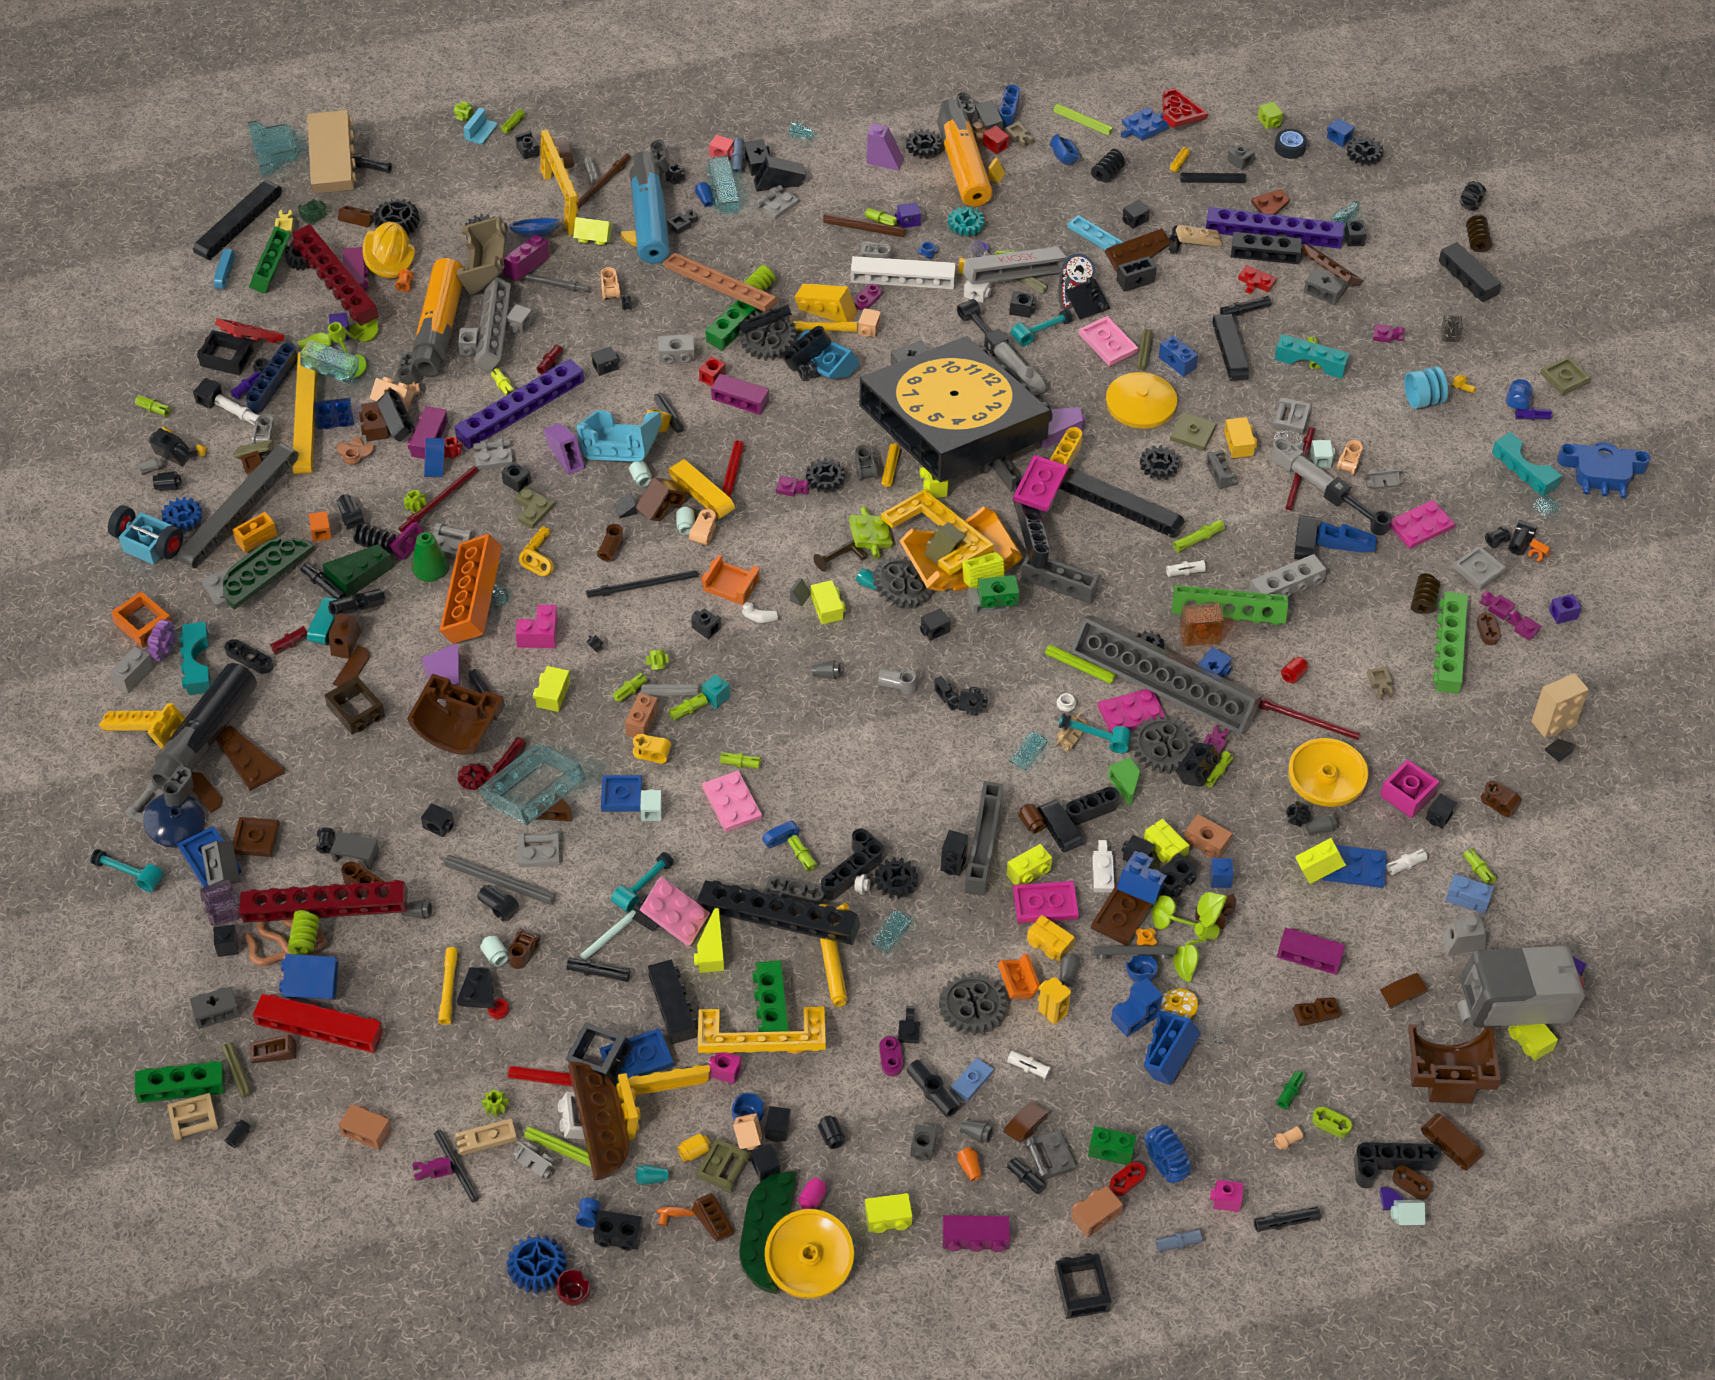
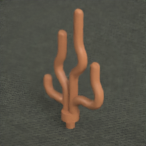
(253, 947)

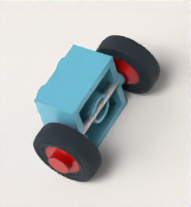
(144, 535)

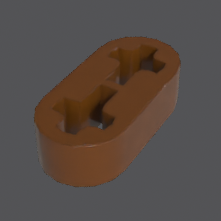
(1484, 629)
(1412, 1182)

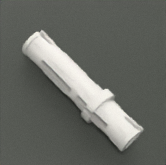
(244, 414)

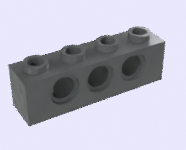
(1062, 579)

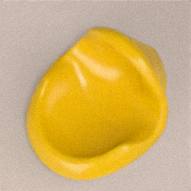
(387, 250)

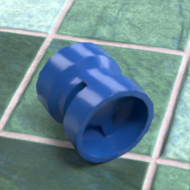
(588, 1212)

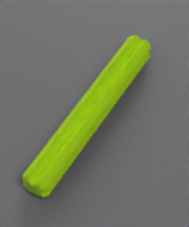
(1082, 119)
(1080, 664)
(557, 1145)

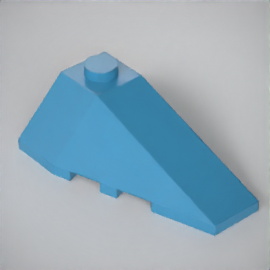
(835, 361)

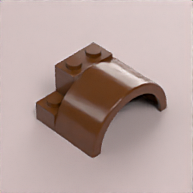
(459, 724)
(1454, 1070)

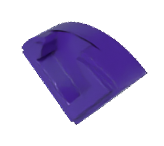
(1387, 1197)

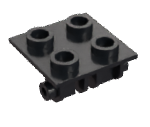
(1087, 299)

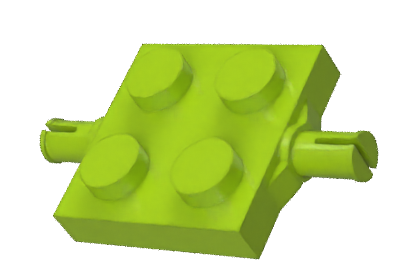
(870, 532)

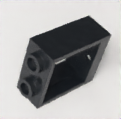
(236, 364)
(615, 1059)
(1083, 1306)

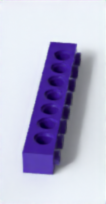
(1309, 230)
(519, 403)

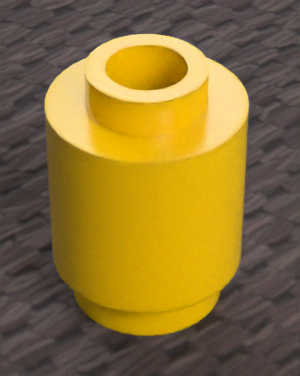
(694, 1147)

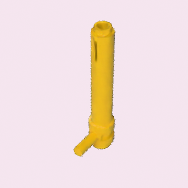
(833, 966)

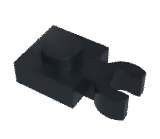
(682, 222)
(944, 690)

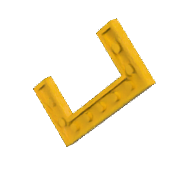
(553, 163)
(973, 544)
(712, 1041)

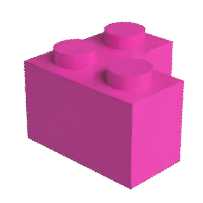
(539, 631)

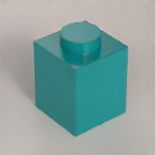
(716, 691)

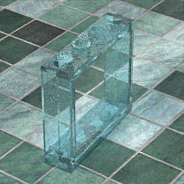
(523, 767)

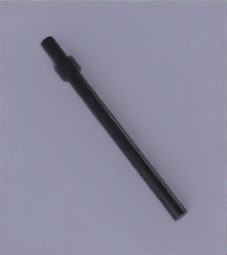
(605, 590)

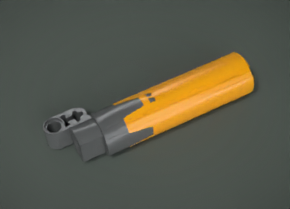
(963, 150)
(434, 324)

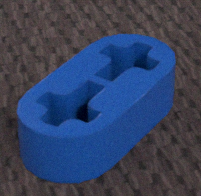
(780, 834)

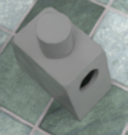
(1464, 936)

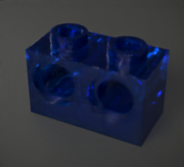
(334, 413)

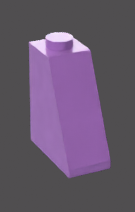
(883, 148)
(1061, 422)
(564, 447)
(444, 663)

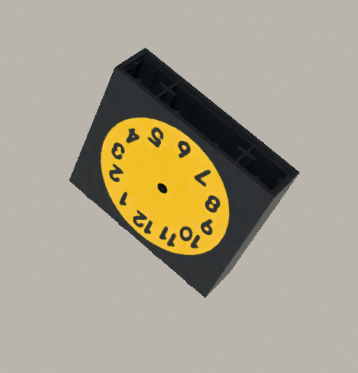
(954, 408)

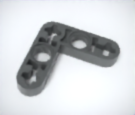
(812, 889)

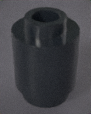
(166, 481)
(831, 1132)

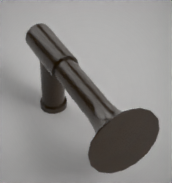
(821, 561)

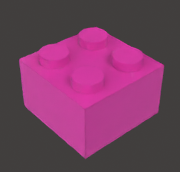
(1409, 788)

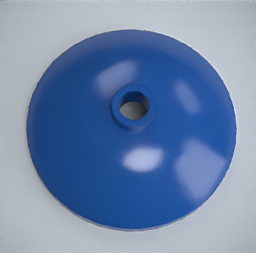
(534, 226)

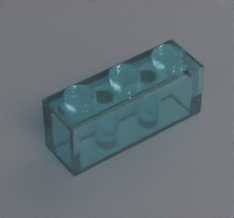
(329, 361)

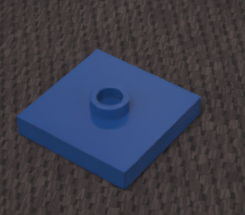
(621, 793)

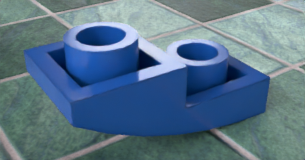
(434, 457)

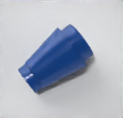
(704, 193)

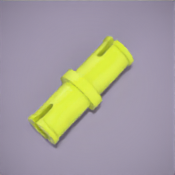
(502, 382)

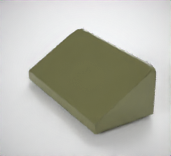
(263, 448)

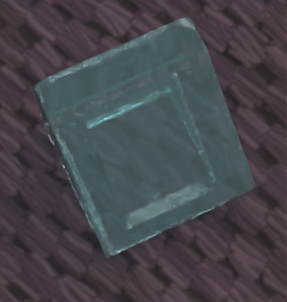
(1545, 505)

